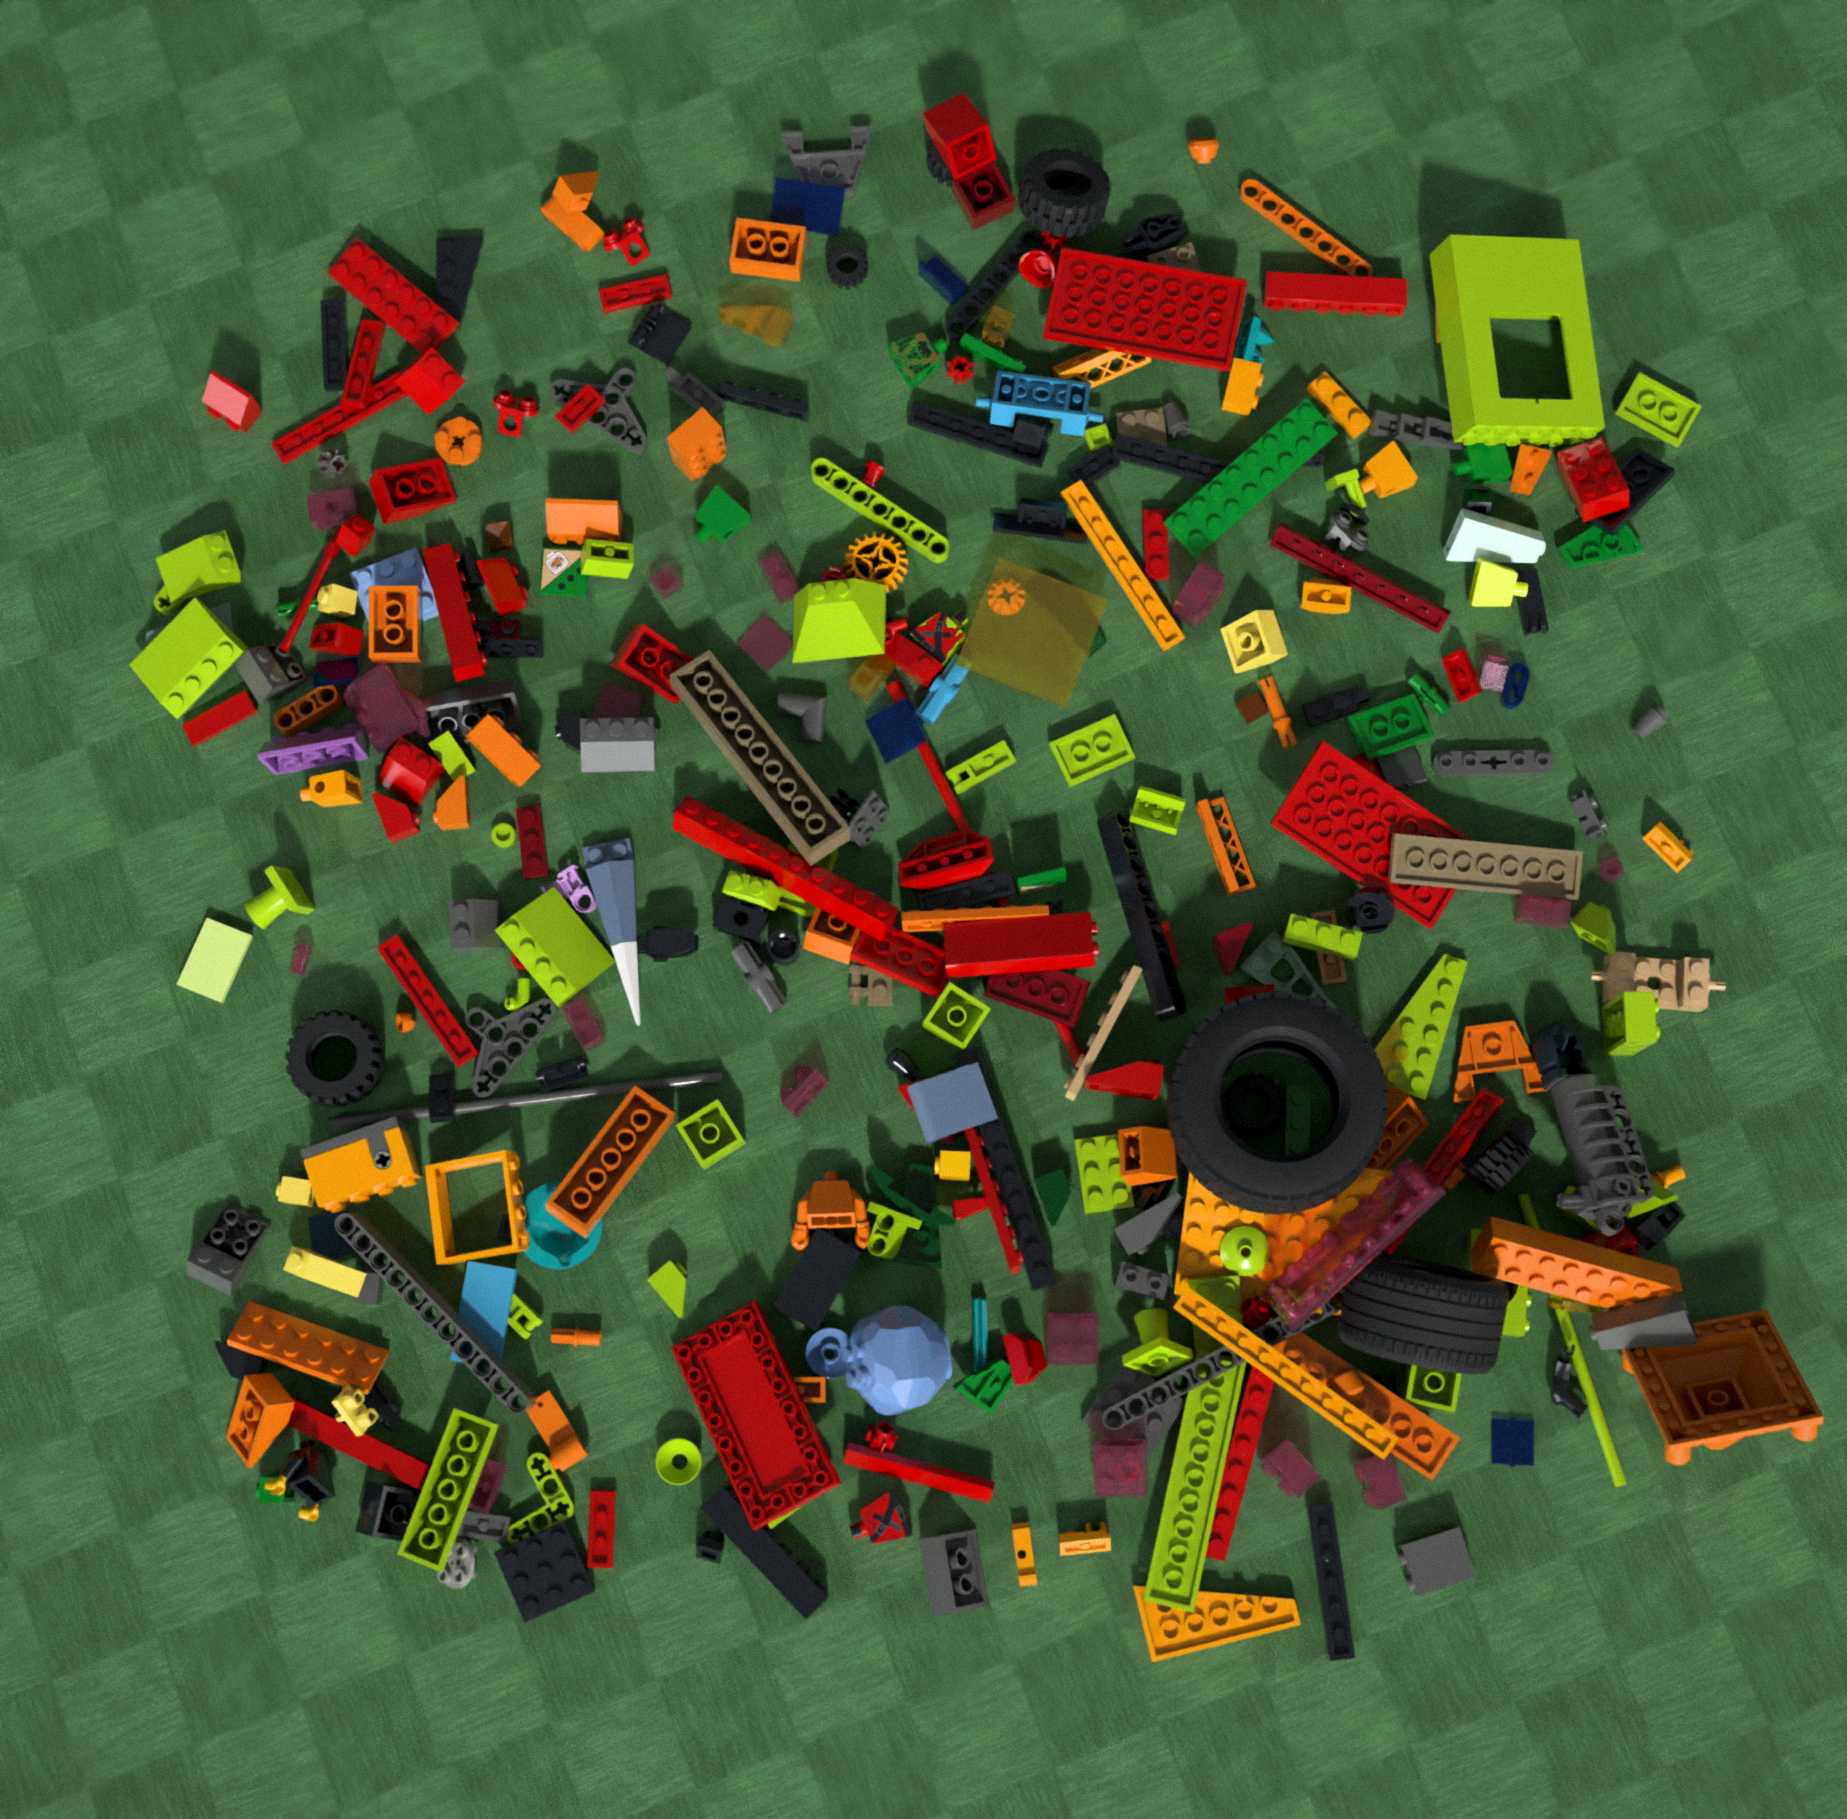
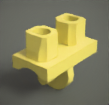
(353, 1411)

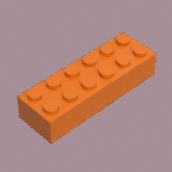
(610, 1162)

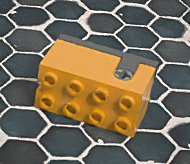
(354, 1164)

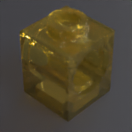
(1001, 318)

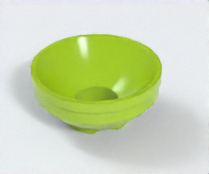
(665, 1465)

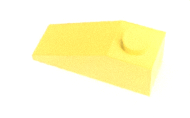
(324, 1271)

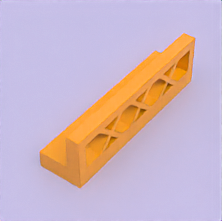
(1095, 358)

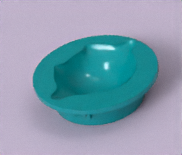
(552, 1241)

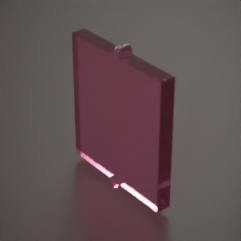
(766, 644)
(617, 703)
(418, 707)

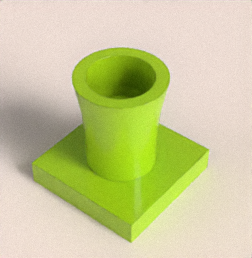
(283, 895)
(1157, 1352)

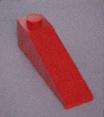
(913, 661)

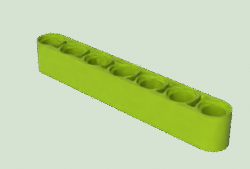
(875, 500)

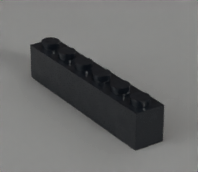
(766, 1553)

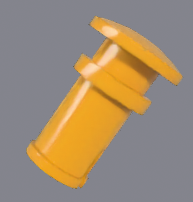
(1668, 1176)

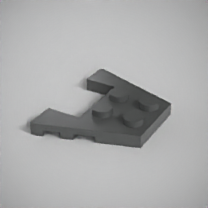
(829, 168)

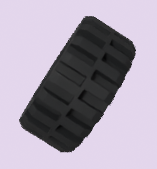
(1059, 212)
(308, 1041)

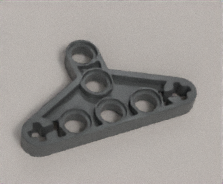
(614, 412)
(497, 1050)

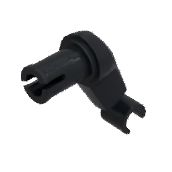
(1560, 1383)

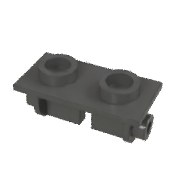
(1587, 806)

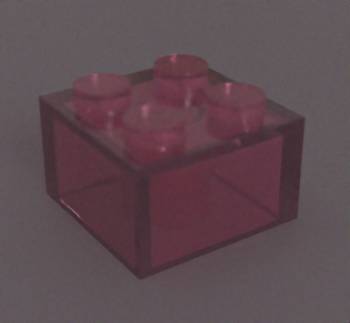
(1198, 594)
(1072, 1338)
(1121, 1467)
(1289, 1468)
(1379, 1480)

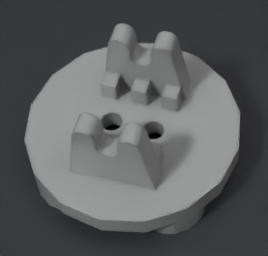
(459, 1565)

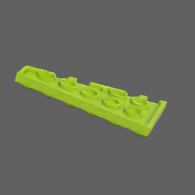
(1417, 1035)

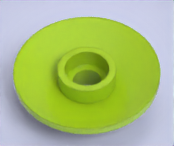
(1240, 1238)

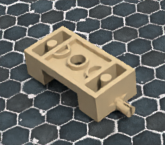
(1682, 982)

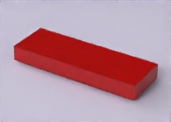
(635, 293)
(219, 718)
(601, 1529)

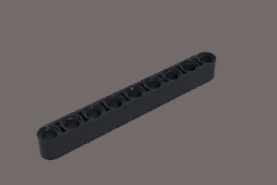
(1141, 915)

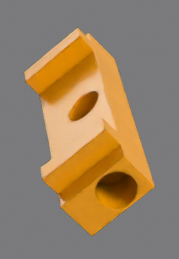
(1025, 1566)

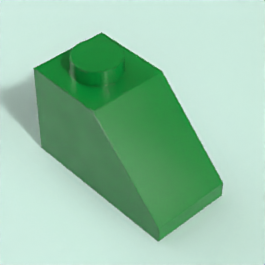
(265, 1496)

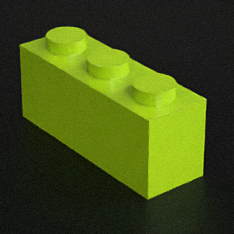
(1322, 937)

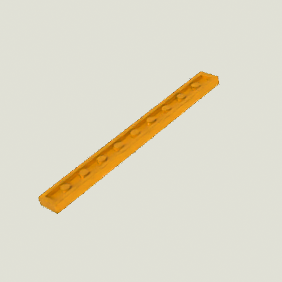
(1286, 1373)

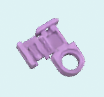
(573, 885)

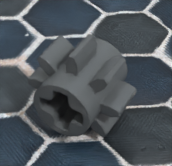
(332, 463)

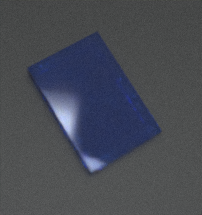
(808, 205)

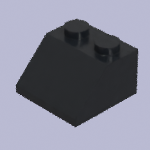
(386, 1510)

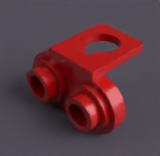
(624, 236)
(516, 407)

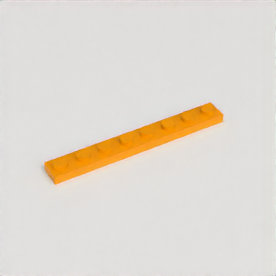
(1122, 565)

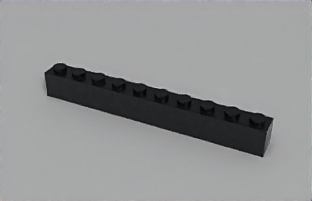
(1012, 1187)

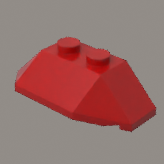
(946, 860)

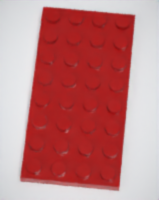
(1145, 309)
(1349, 823)

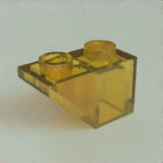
(870, 676)

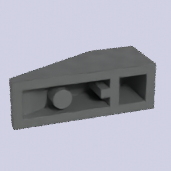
(1145, 1227)

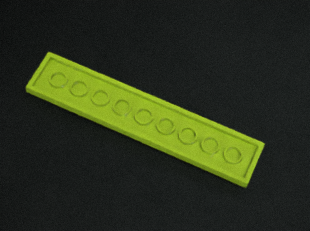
(1193, 1487)

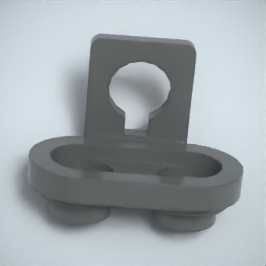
(1347, 532)

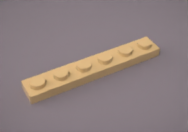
(1097, 1041)

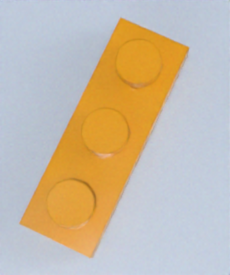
(1339, 405)

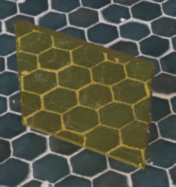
(1032, 632)

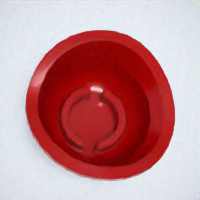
(1039, 267)

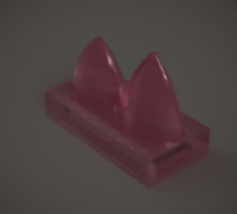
(810, 1083)

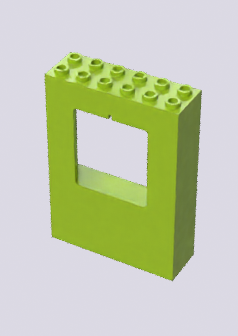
(1513, 280)

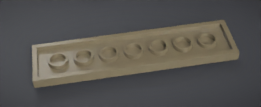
(1485, 866)

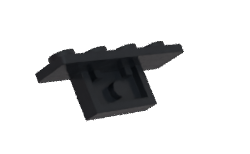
(1040, 520)
(503, 639)

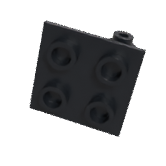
(659, 334)

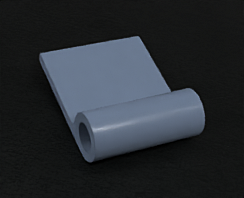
(952, 1102)

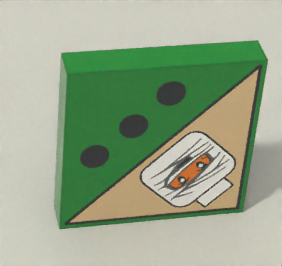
(562, 573)
(1041, 881)

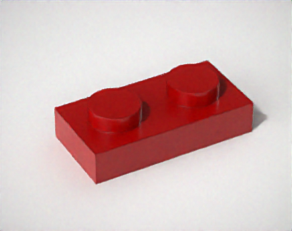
(580, 408)
(1461, 675)

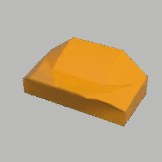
(1325, 596)

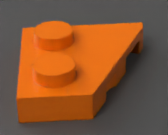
(1528, 468)

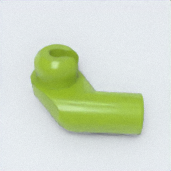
(521, 998)

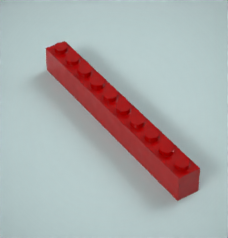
(784, 868)

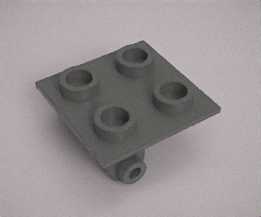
(867, 820)

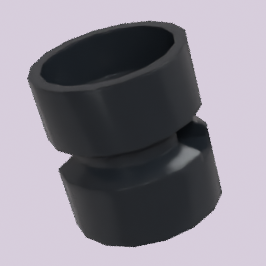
(783, 947)

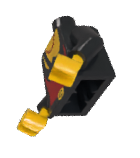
(307, 1475)

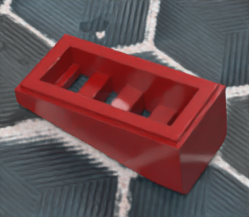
(965, 1207)

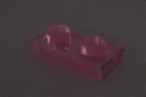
(778, 577)
(583, 1024)

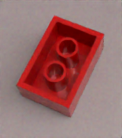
(1593, 479)

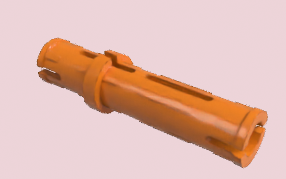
(1278, 713)

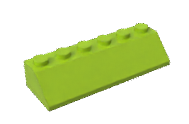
(448, 1489)

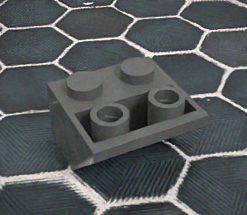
(270, 672)

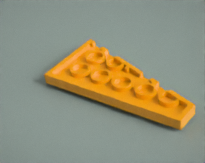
(1215, 1621)

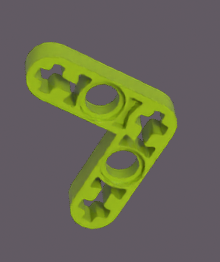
(551, 1500)

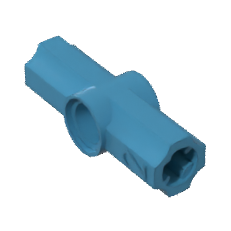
(942, 691)

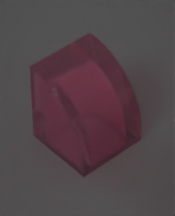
(1493, 672)

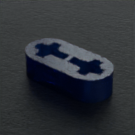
(1520, 686)

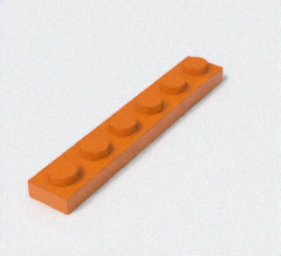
(934, 920)

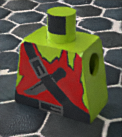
(941, 636)

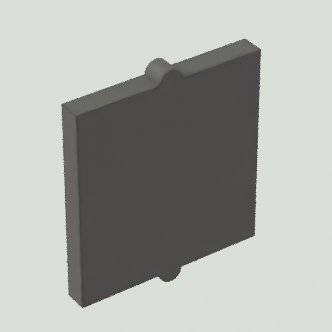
(1402, 768)

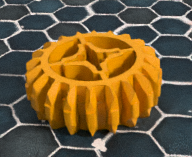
(866, 560)

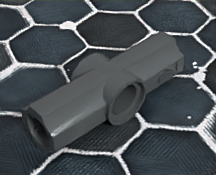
(759, 977)

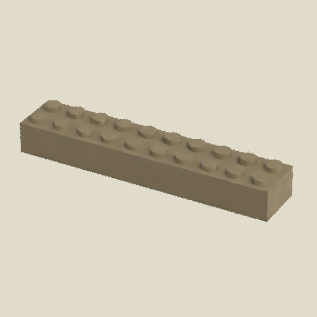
(760, 757)

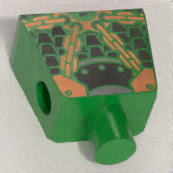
(916, 357)

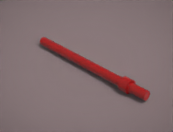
(331, 551)

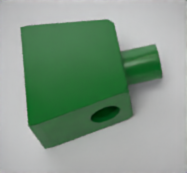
(1484, 464)
(720, 517)

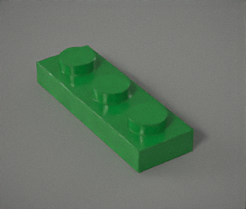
(991, 355)
(1297, 1119)

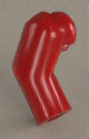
(892, 627)

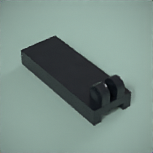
(1532, 606)

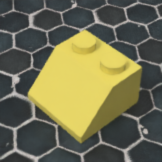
(1254, 641)

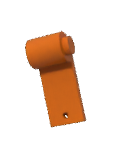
(557, 1432)

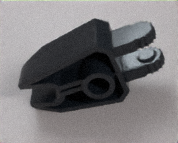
(1155, 234)
(667, 943)

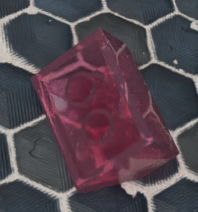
(381, 708)

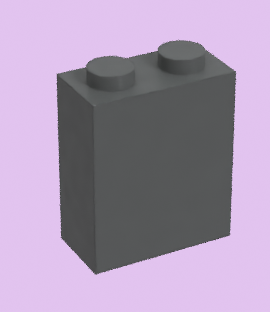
(1435, 1561)

